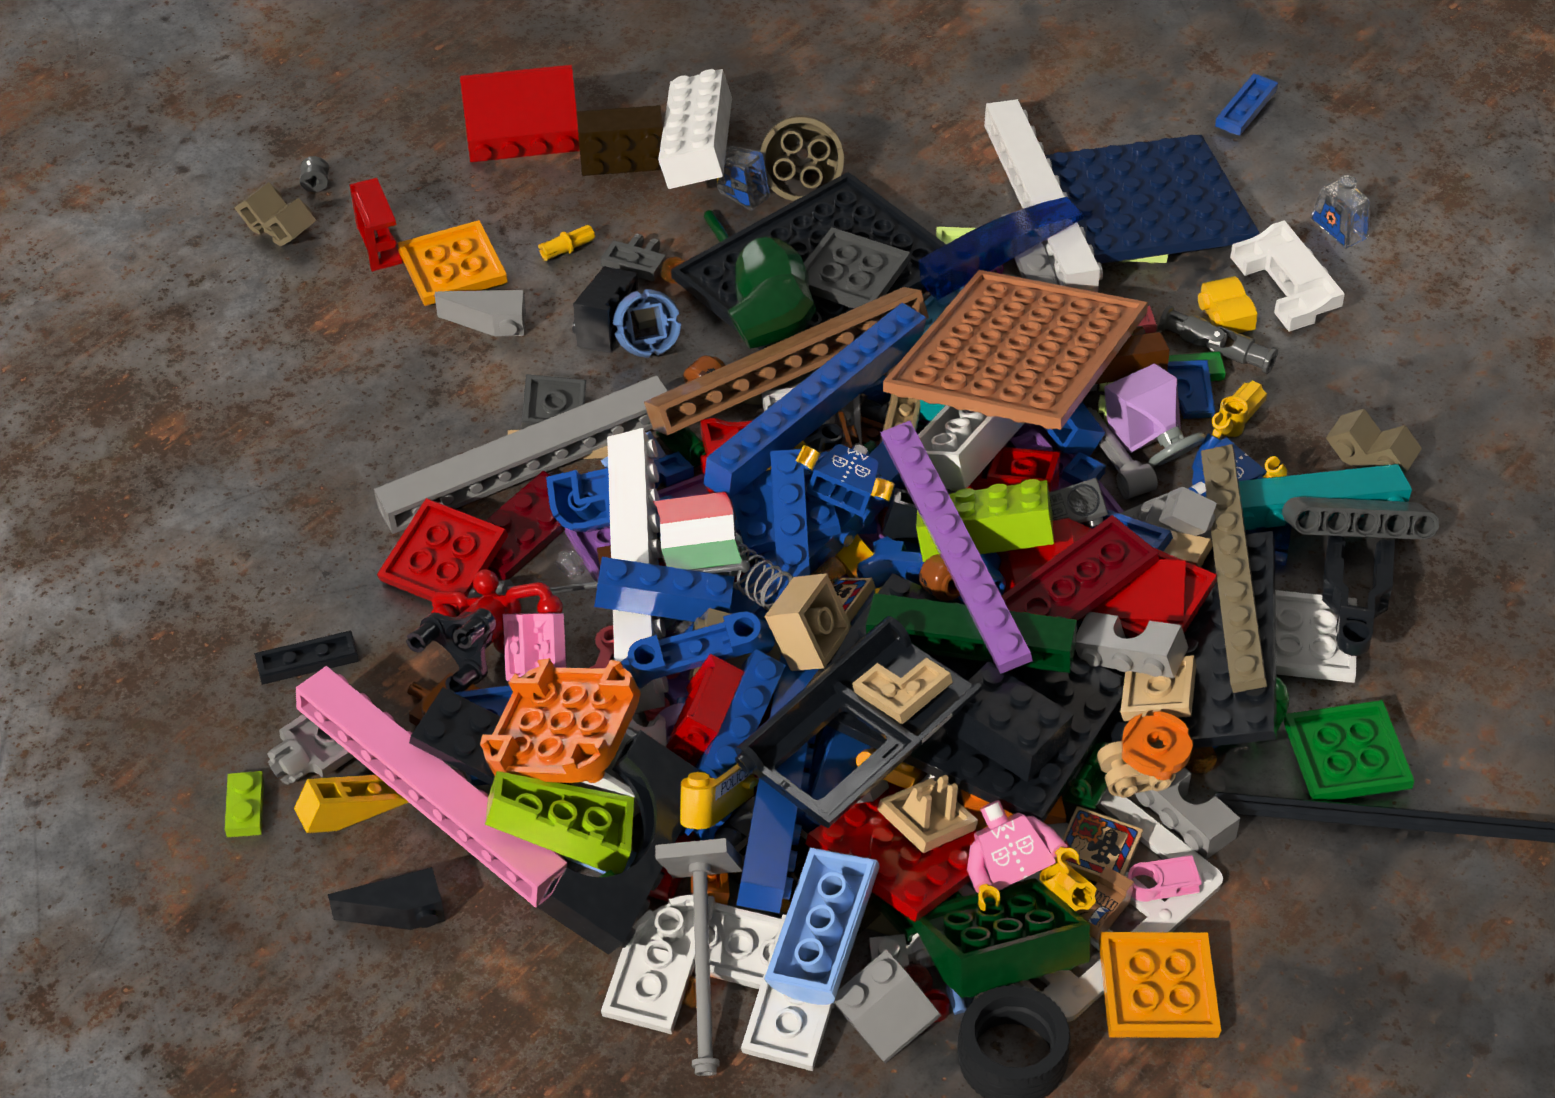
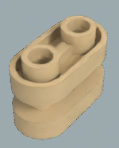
(1122, 778)

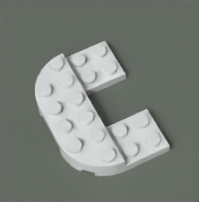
(661, 958)

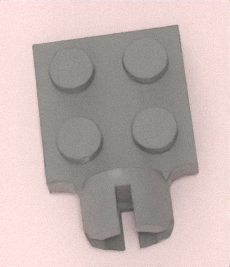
(305, 751)

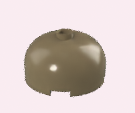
(791, 136)

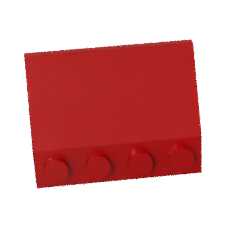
(520, 113)

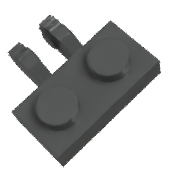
(634, 258)

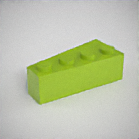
(564, 819)

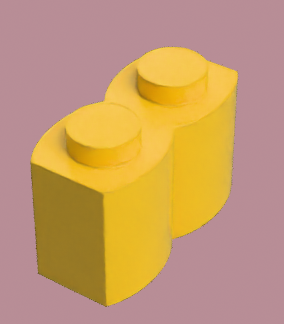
(1228, 305)

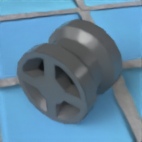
(314, 174)

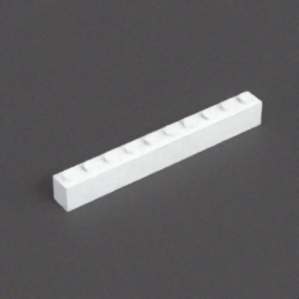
(1036, 183)
(634, 538)

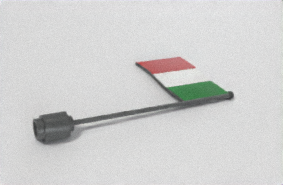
(695, 536)

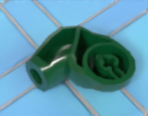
(770, 293)

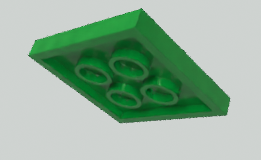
(1348, 751)

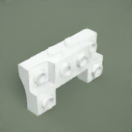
(1294, 270)

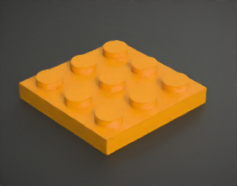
(452, 261)
(1159, 985)

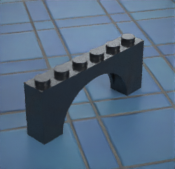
(607, 907)

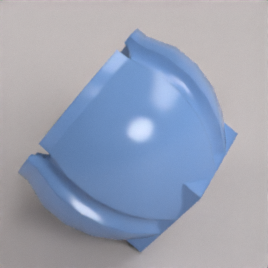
(666, 320)

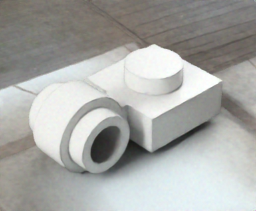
(900, 951)

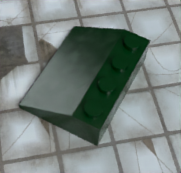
(1005, 944)

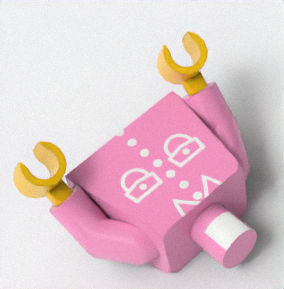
(1012, 851)

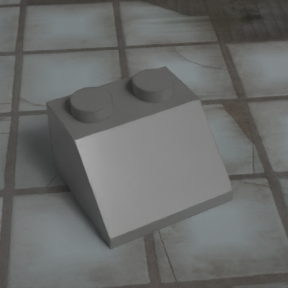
(885, 1006)

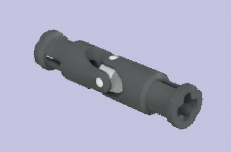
(1203, 333)

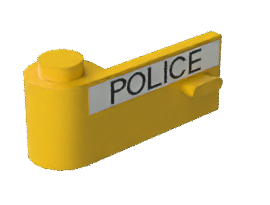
(709, 800)

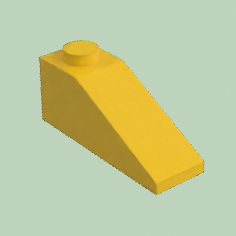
(344, 801)

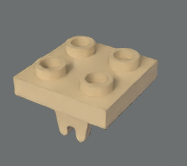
(928, 813)

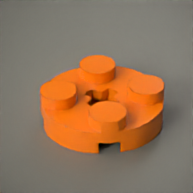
(1153, 761)

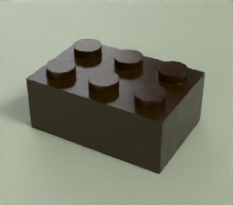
(620, 140)

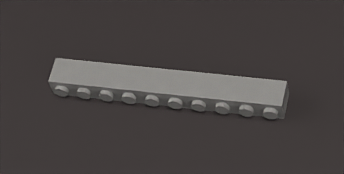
(518, 455)

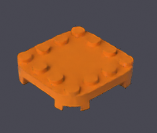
(563, 722)

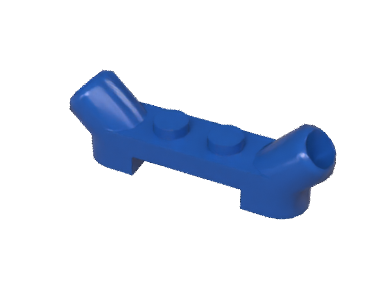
(893, 558)
(734, 637)

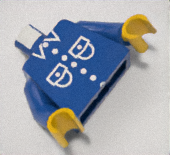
(1246, 466)
(845, 477)

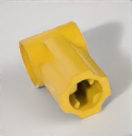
(1242, 406)
(1069, 887)

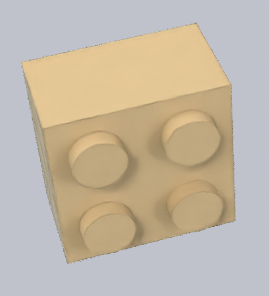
(808, 622)

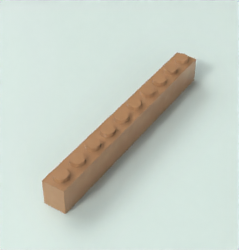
(771, 365)

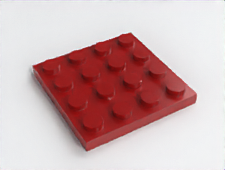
(906, 876)

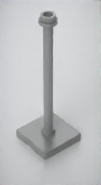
(700, 860)

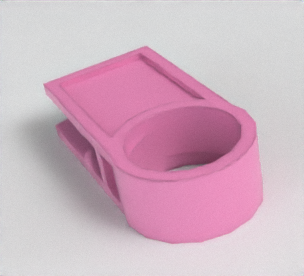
(1173, 878)

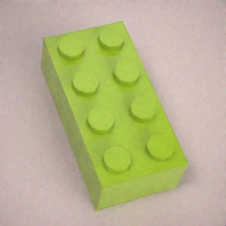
(1000, 518)

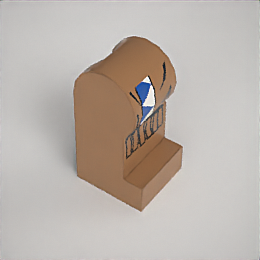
(1111, 897)

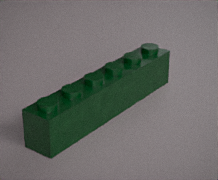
(951, 632)

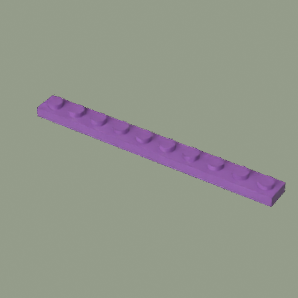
(956, 548)

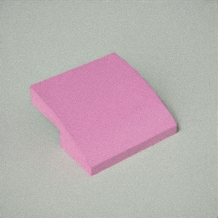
(533, 638)

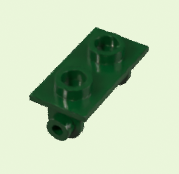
(686, 443)
(1089, 783)

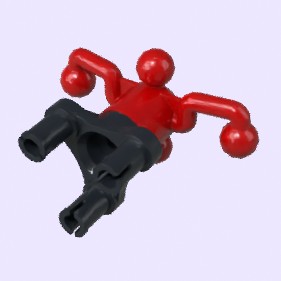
(477, 625)

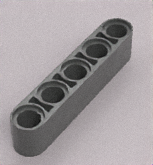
(1348, 512)

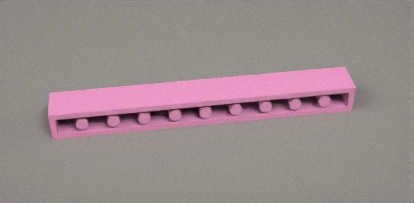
(424, 782)

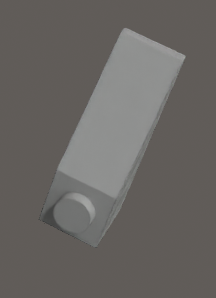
(485, 311)

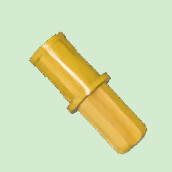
(566, 242)

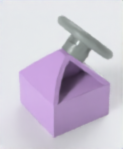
(1146, 410)

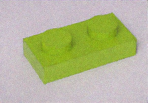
(244, 804)

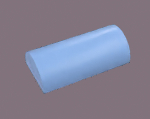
(821, 926)

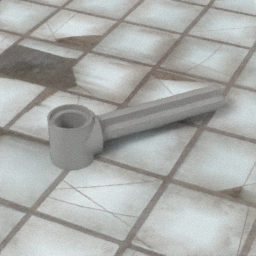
(1132, 476)

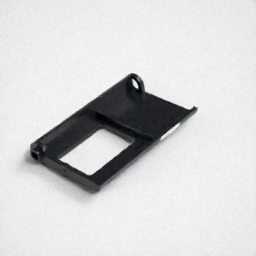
(833, 694)

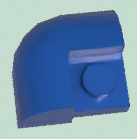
(580, 499)

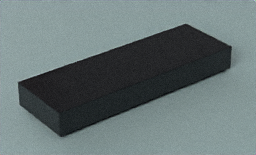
(306, 657)

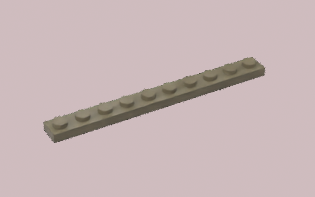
(1233, 571)

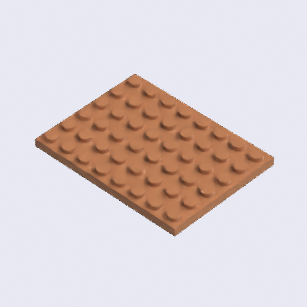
(1017, 349)

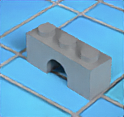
(1182, 512)
(1153, 652)
(1202, 826)

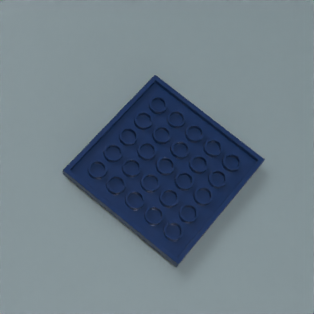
(1152, 198)

